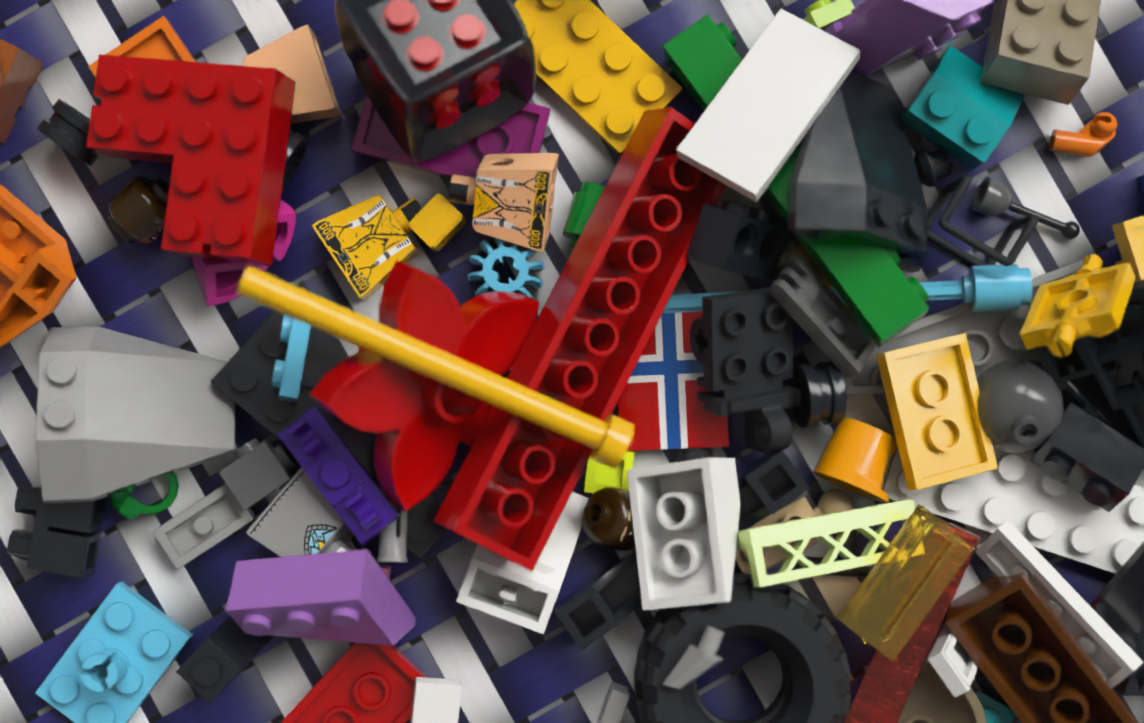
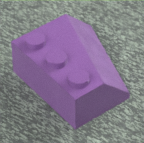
(900, 28)
(319, 598)

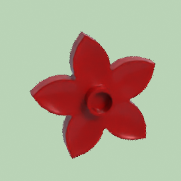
(412, 413)

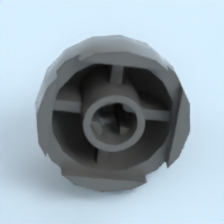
(1018, 406)

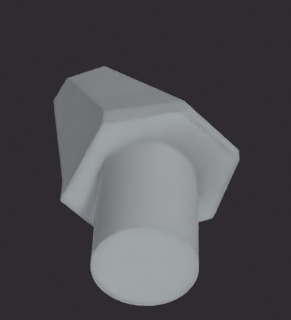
(697, 659)

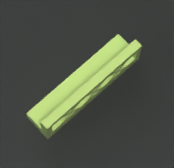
(819, 526)

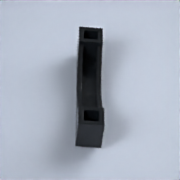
(616, 590)

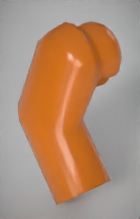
(1086, 141)

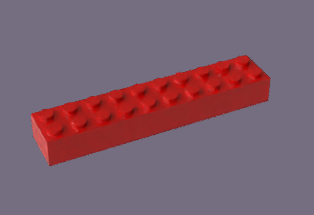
(584, 342)

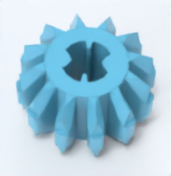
(498, 256)

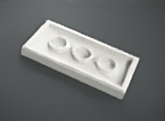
(768, 104)

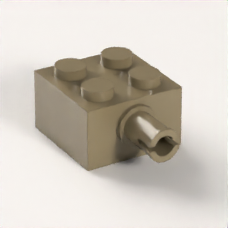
(1041, 47)

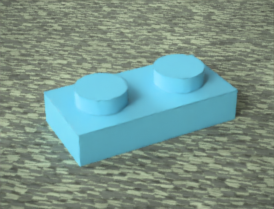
(289, 373)

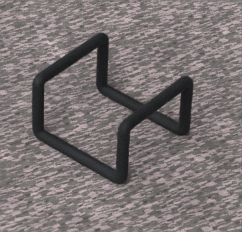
(960, 187)

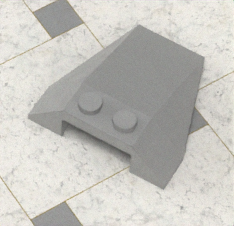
(123, 412)

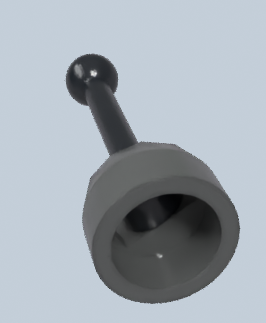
(995, 198)

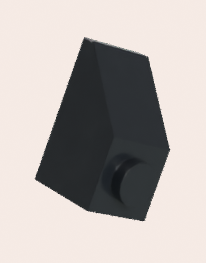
(221, 659)

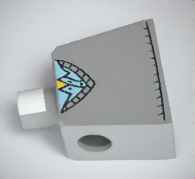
(301, 522)

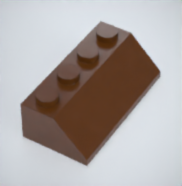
(1031, 655)

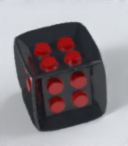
(439, 67)

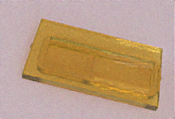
(905, 583)

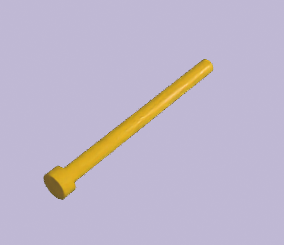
(606, 438)

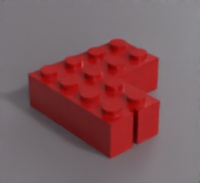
(222, 134)

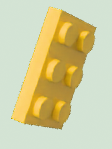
(935, 411)

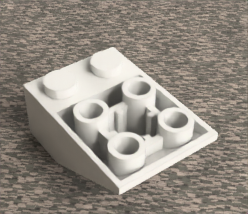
(521, 594)

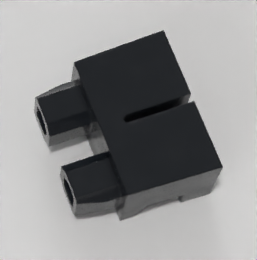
(54, 548)

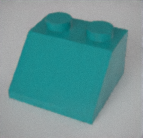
(960, 111)

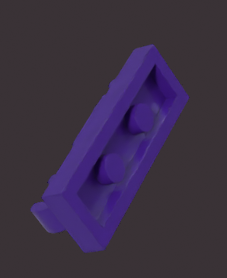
(339, 475)

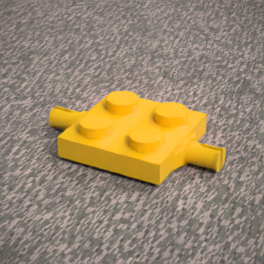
(1078, 306)

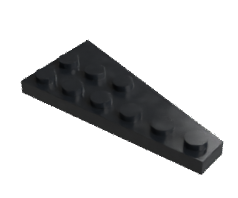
(248, 384)

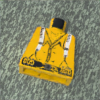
(369, 241)

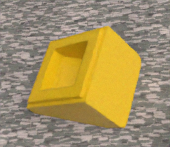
(437, 222)

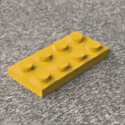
(595, 67)

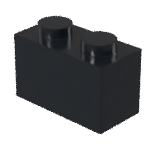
(1091, 458)

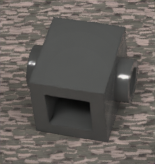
(259, 472)

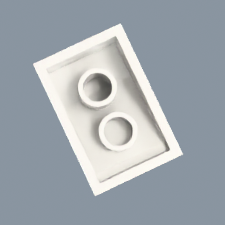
(685, 531)

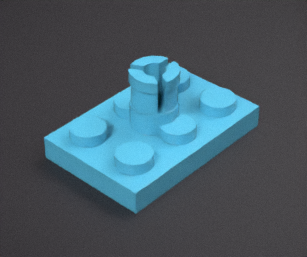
(114, 660)

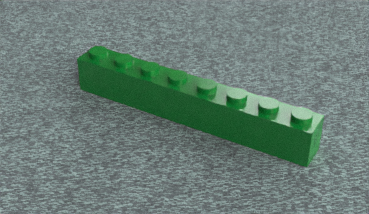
(857, 269)

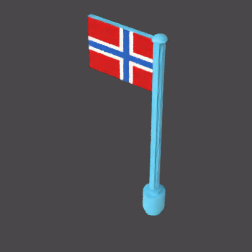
(664, 385)

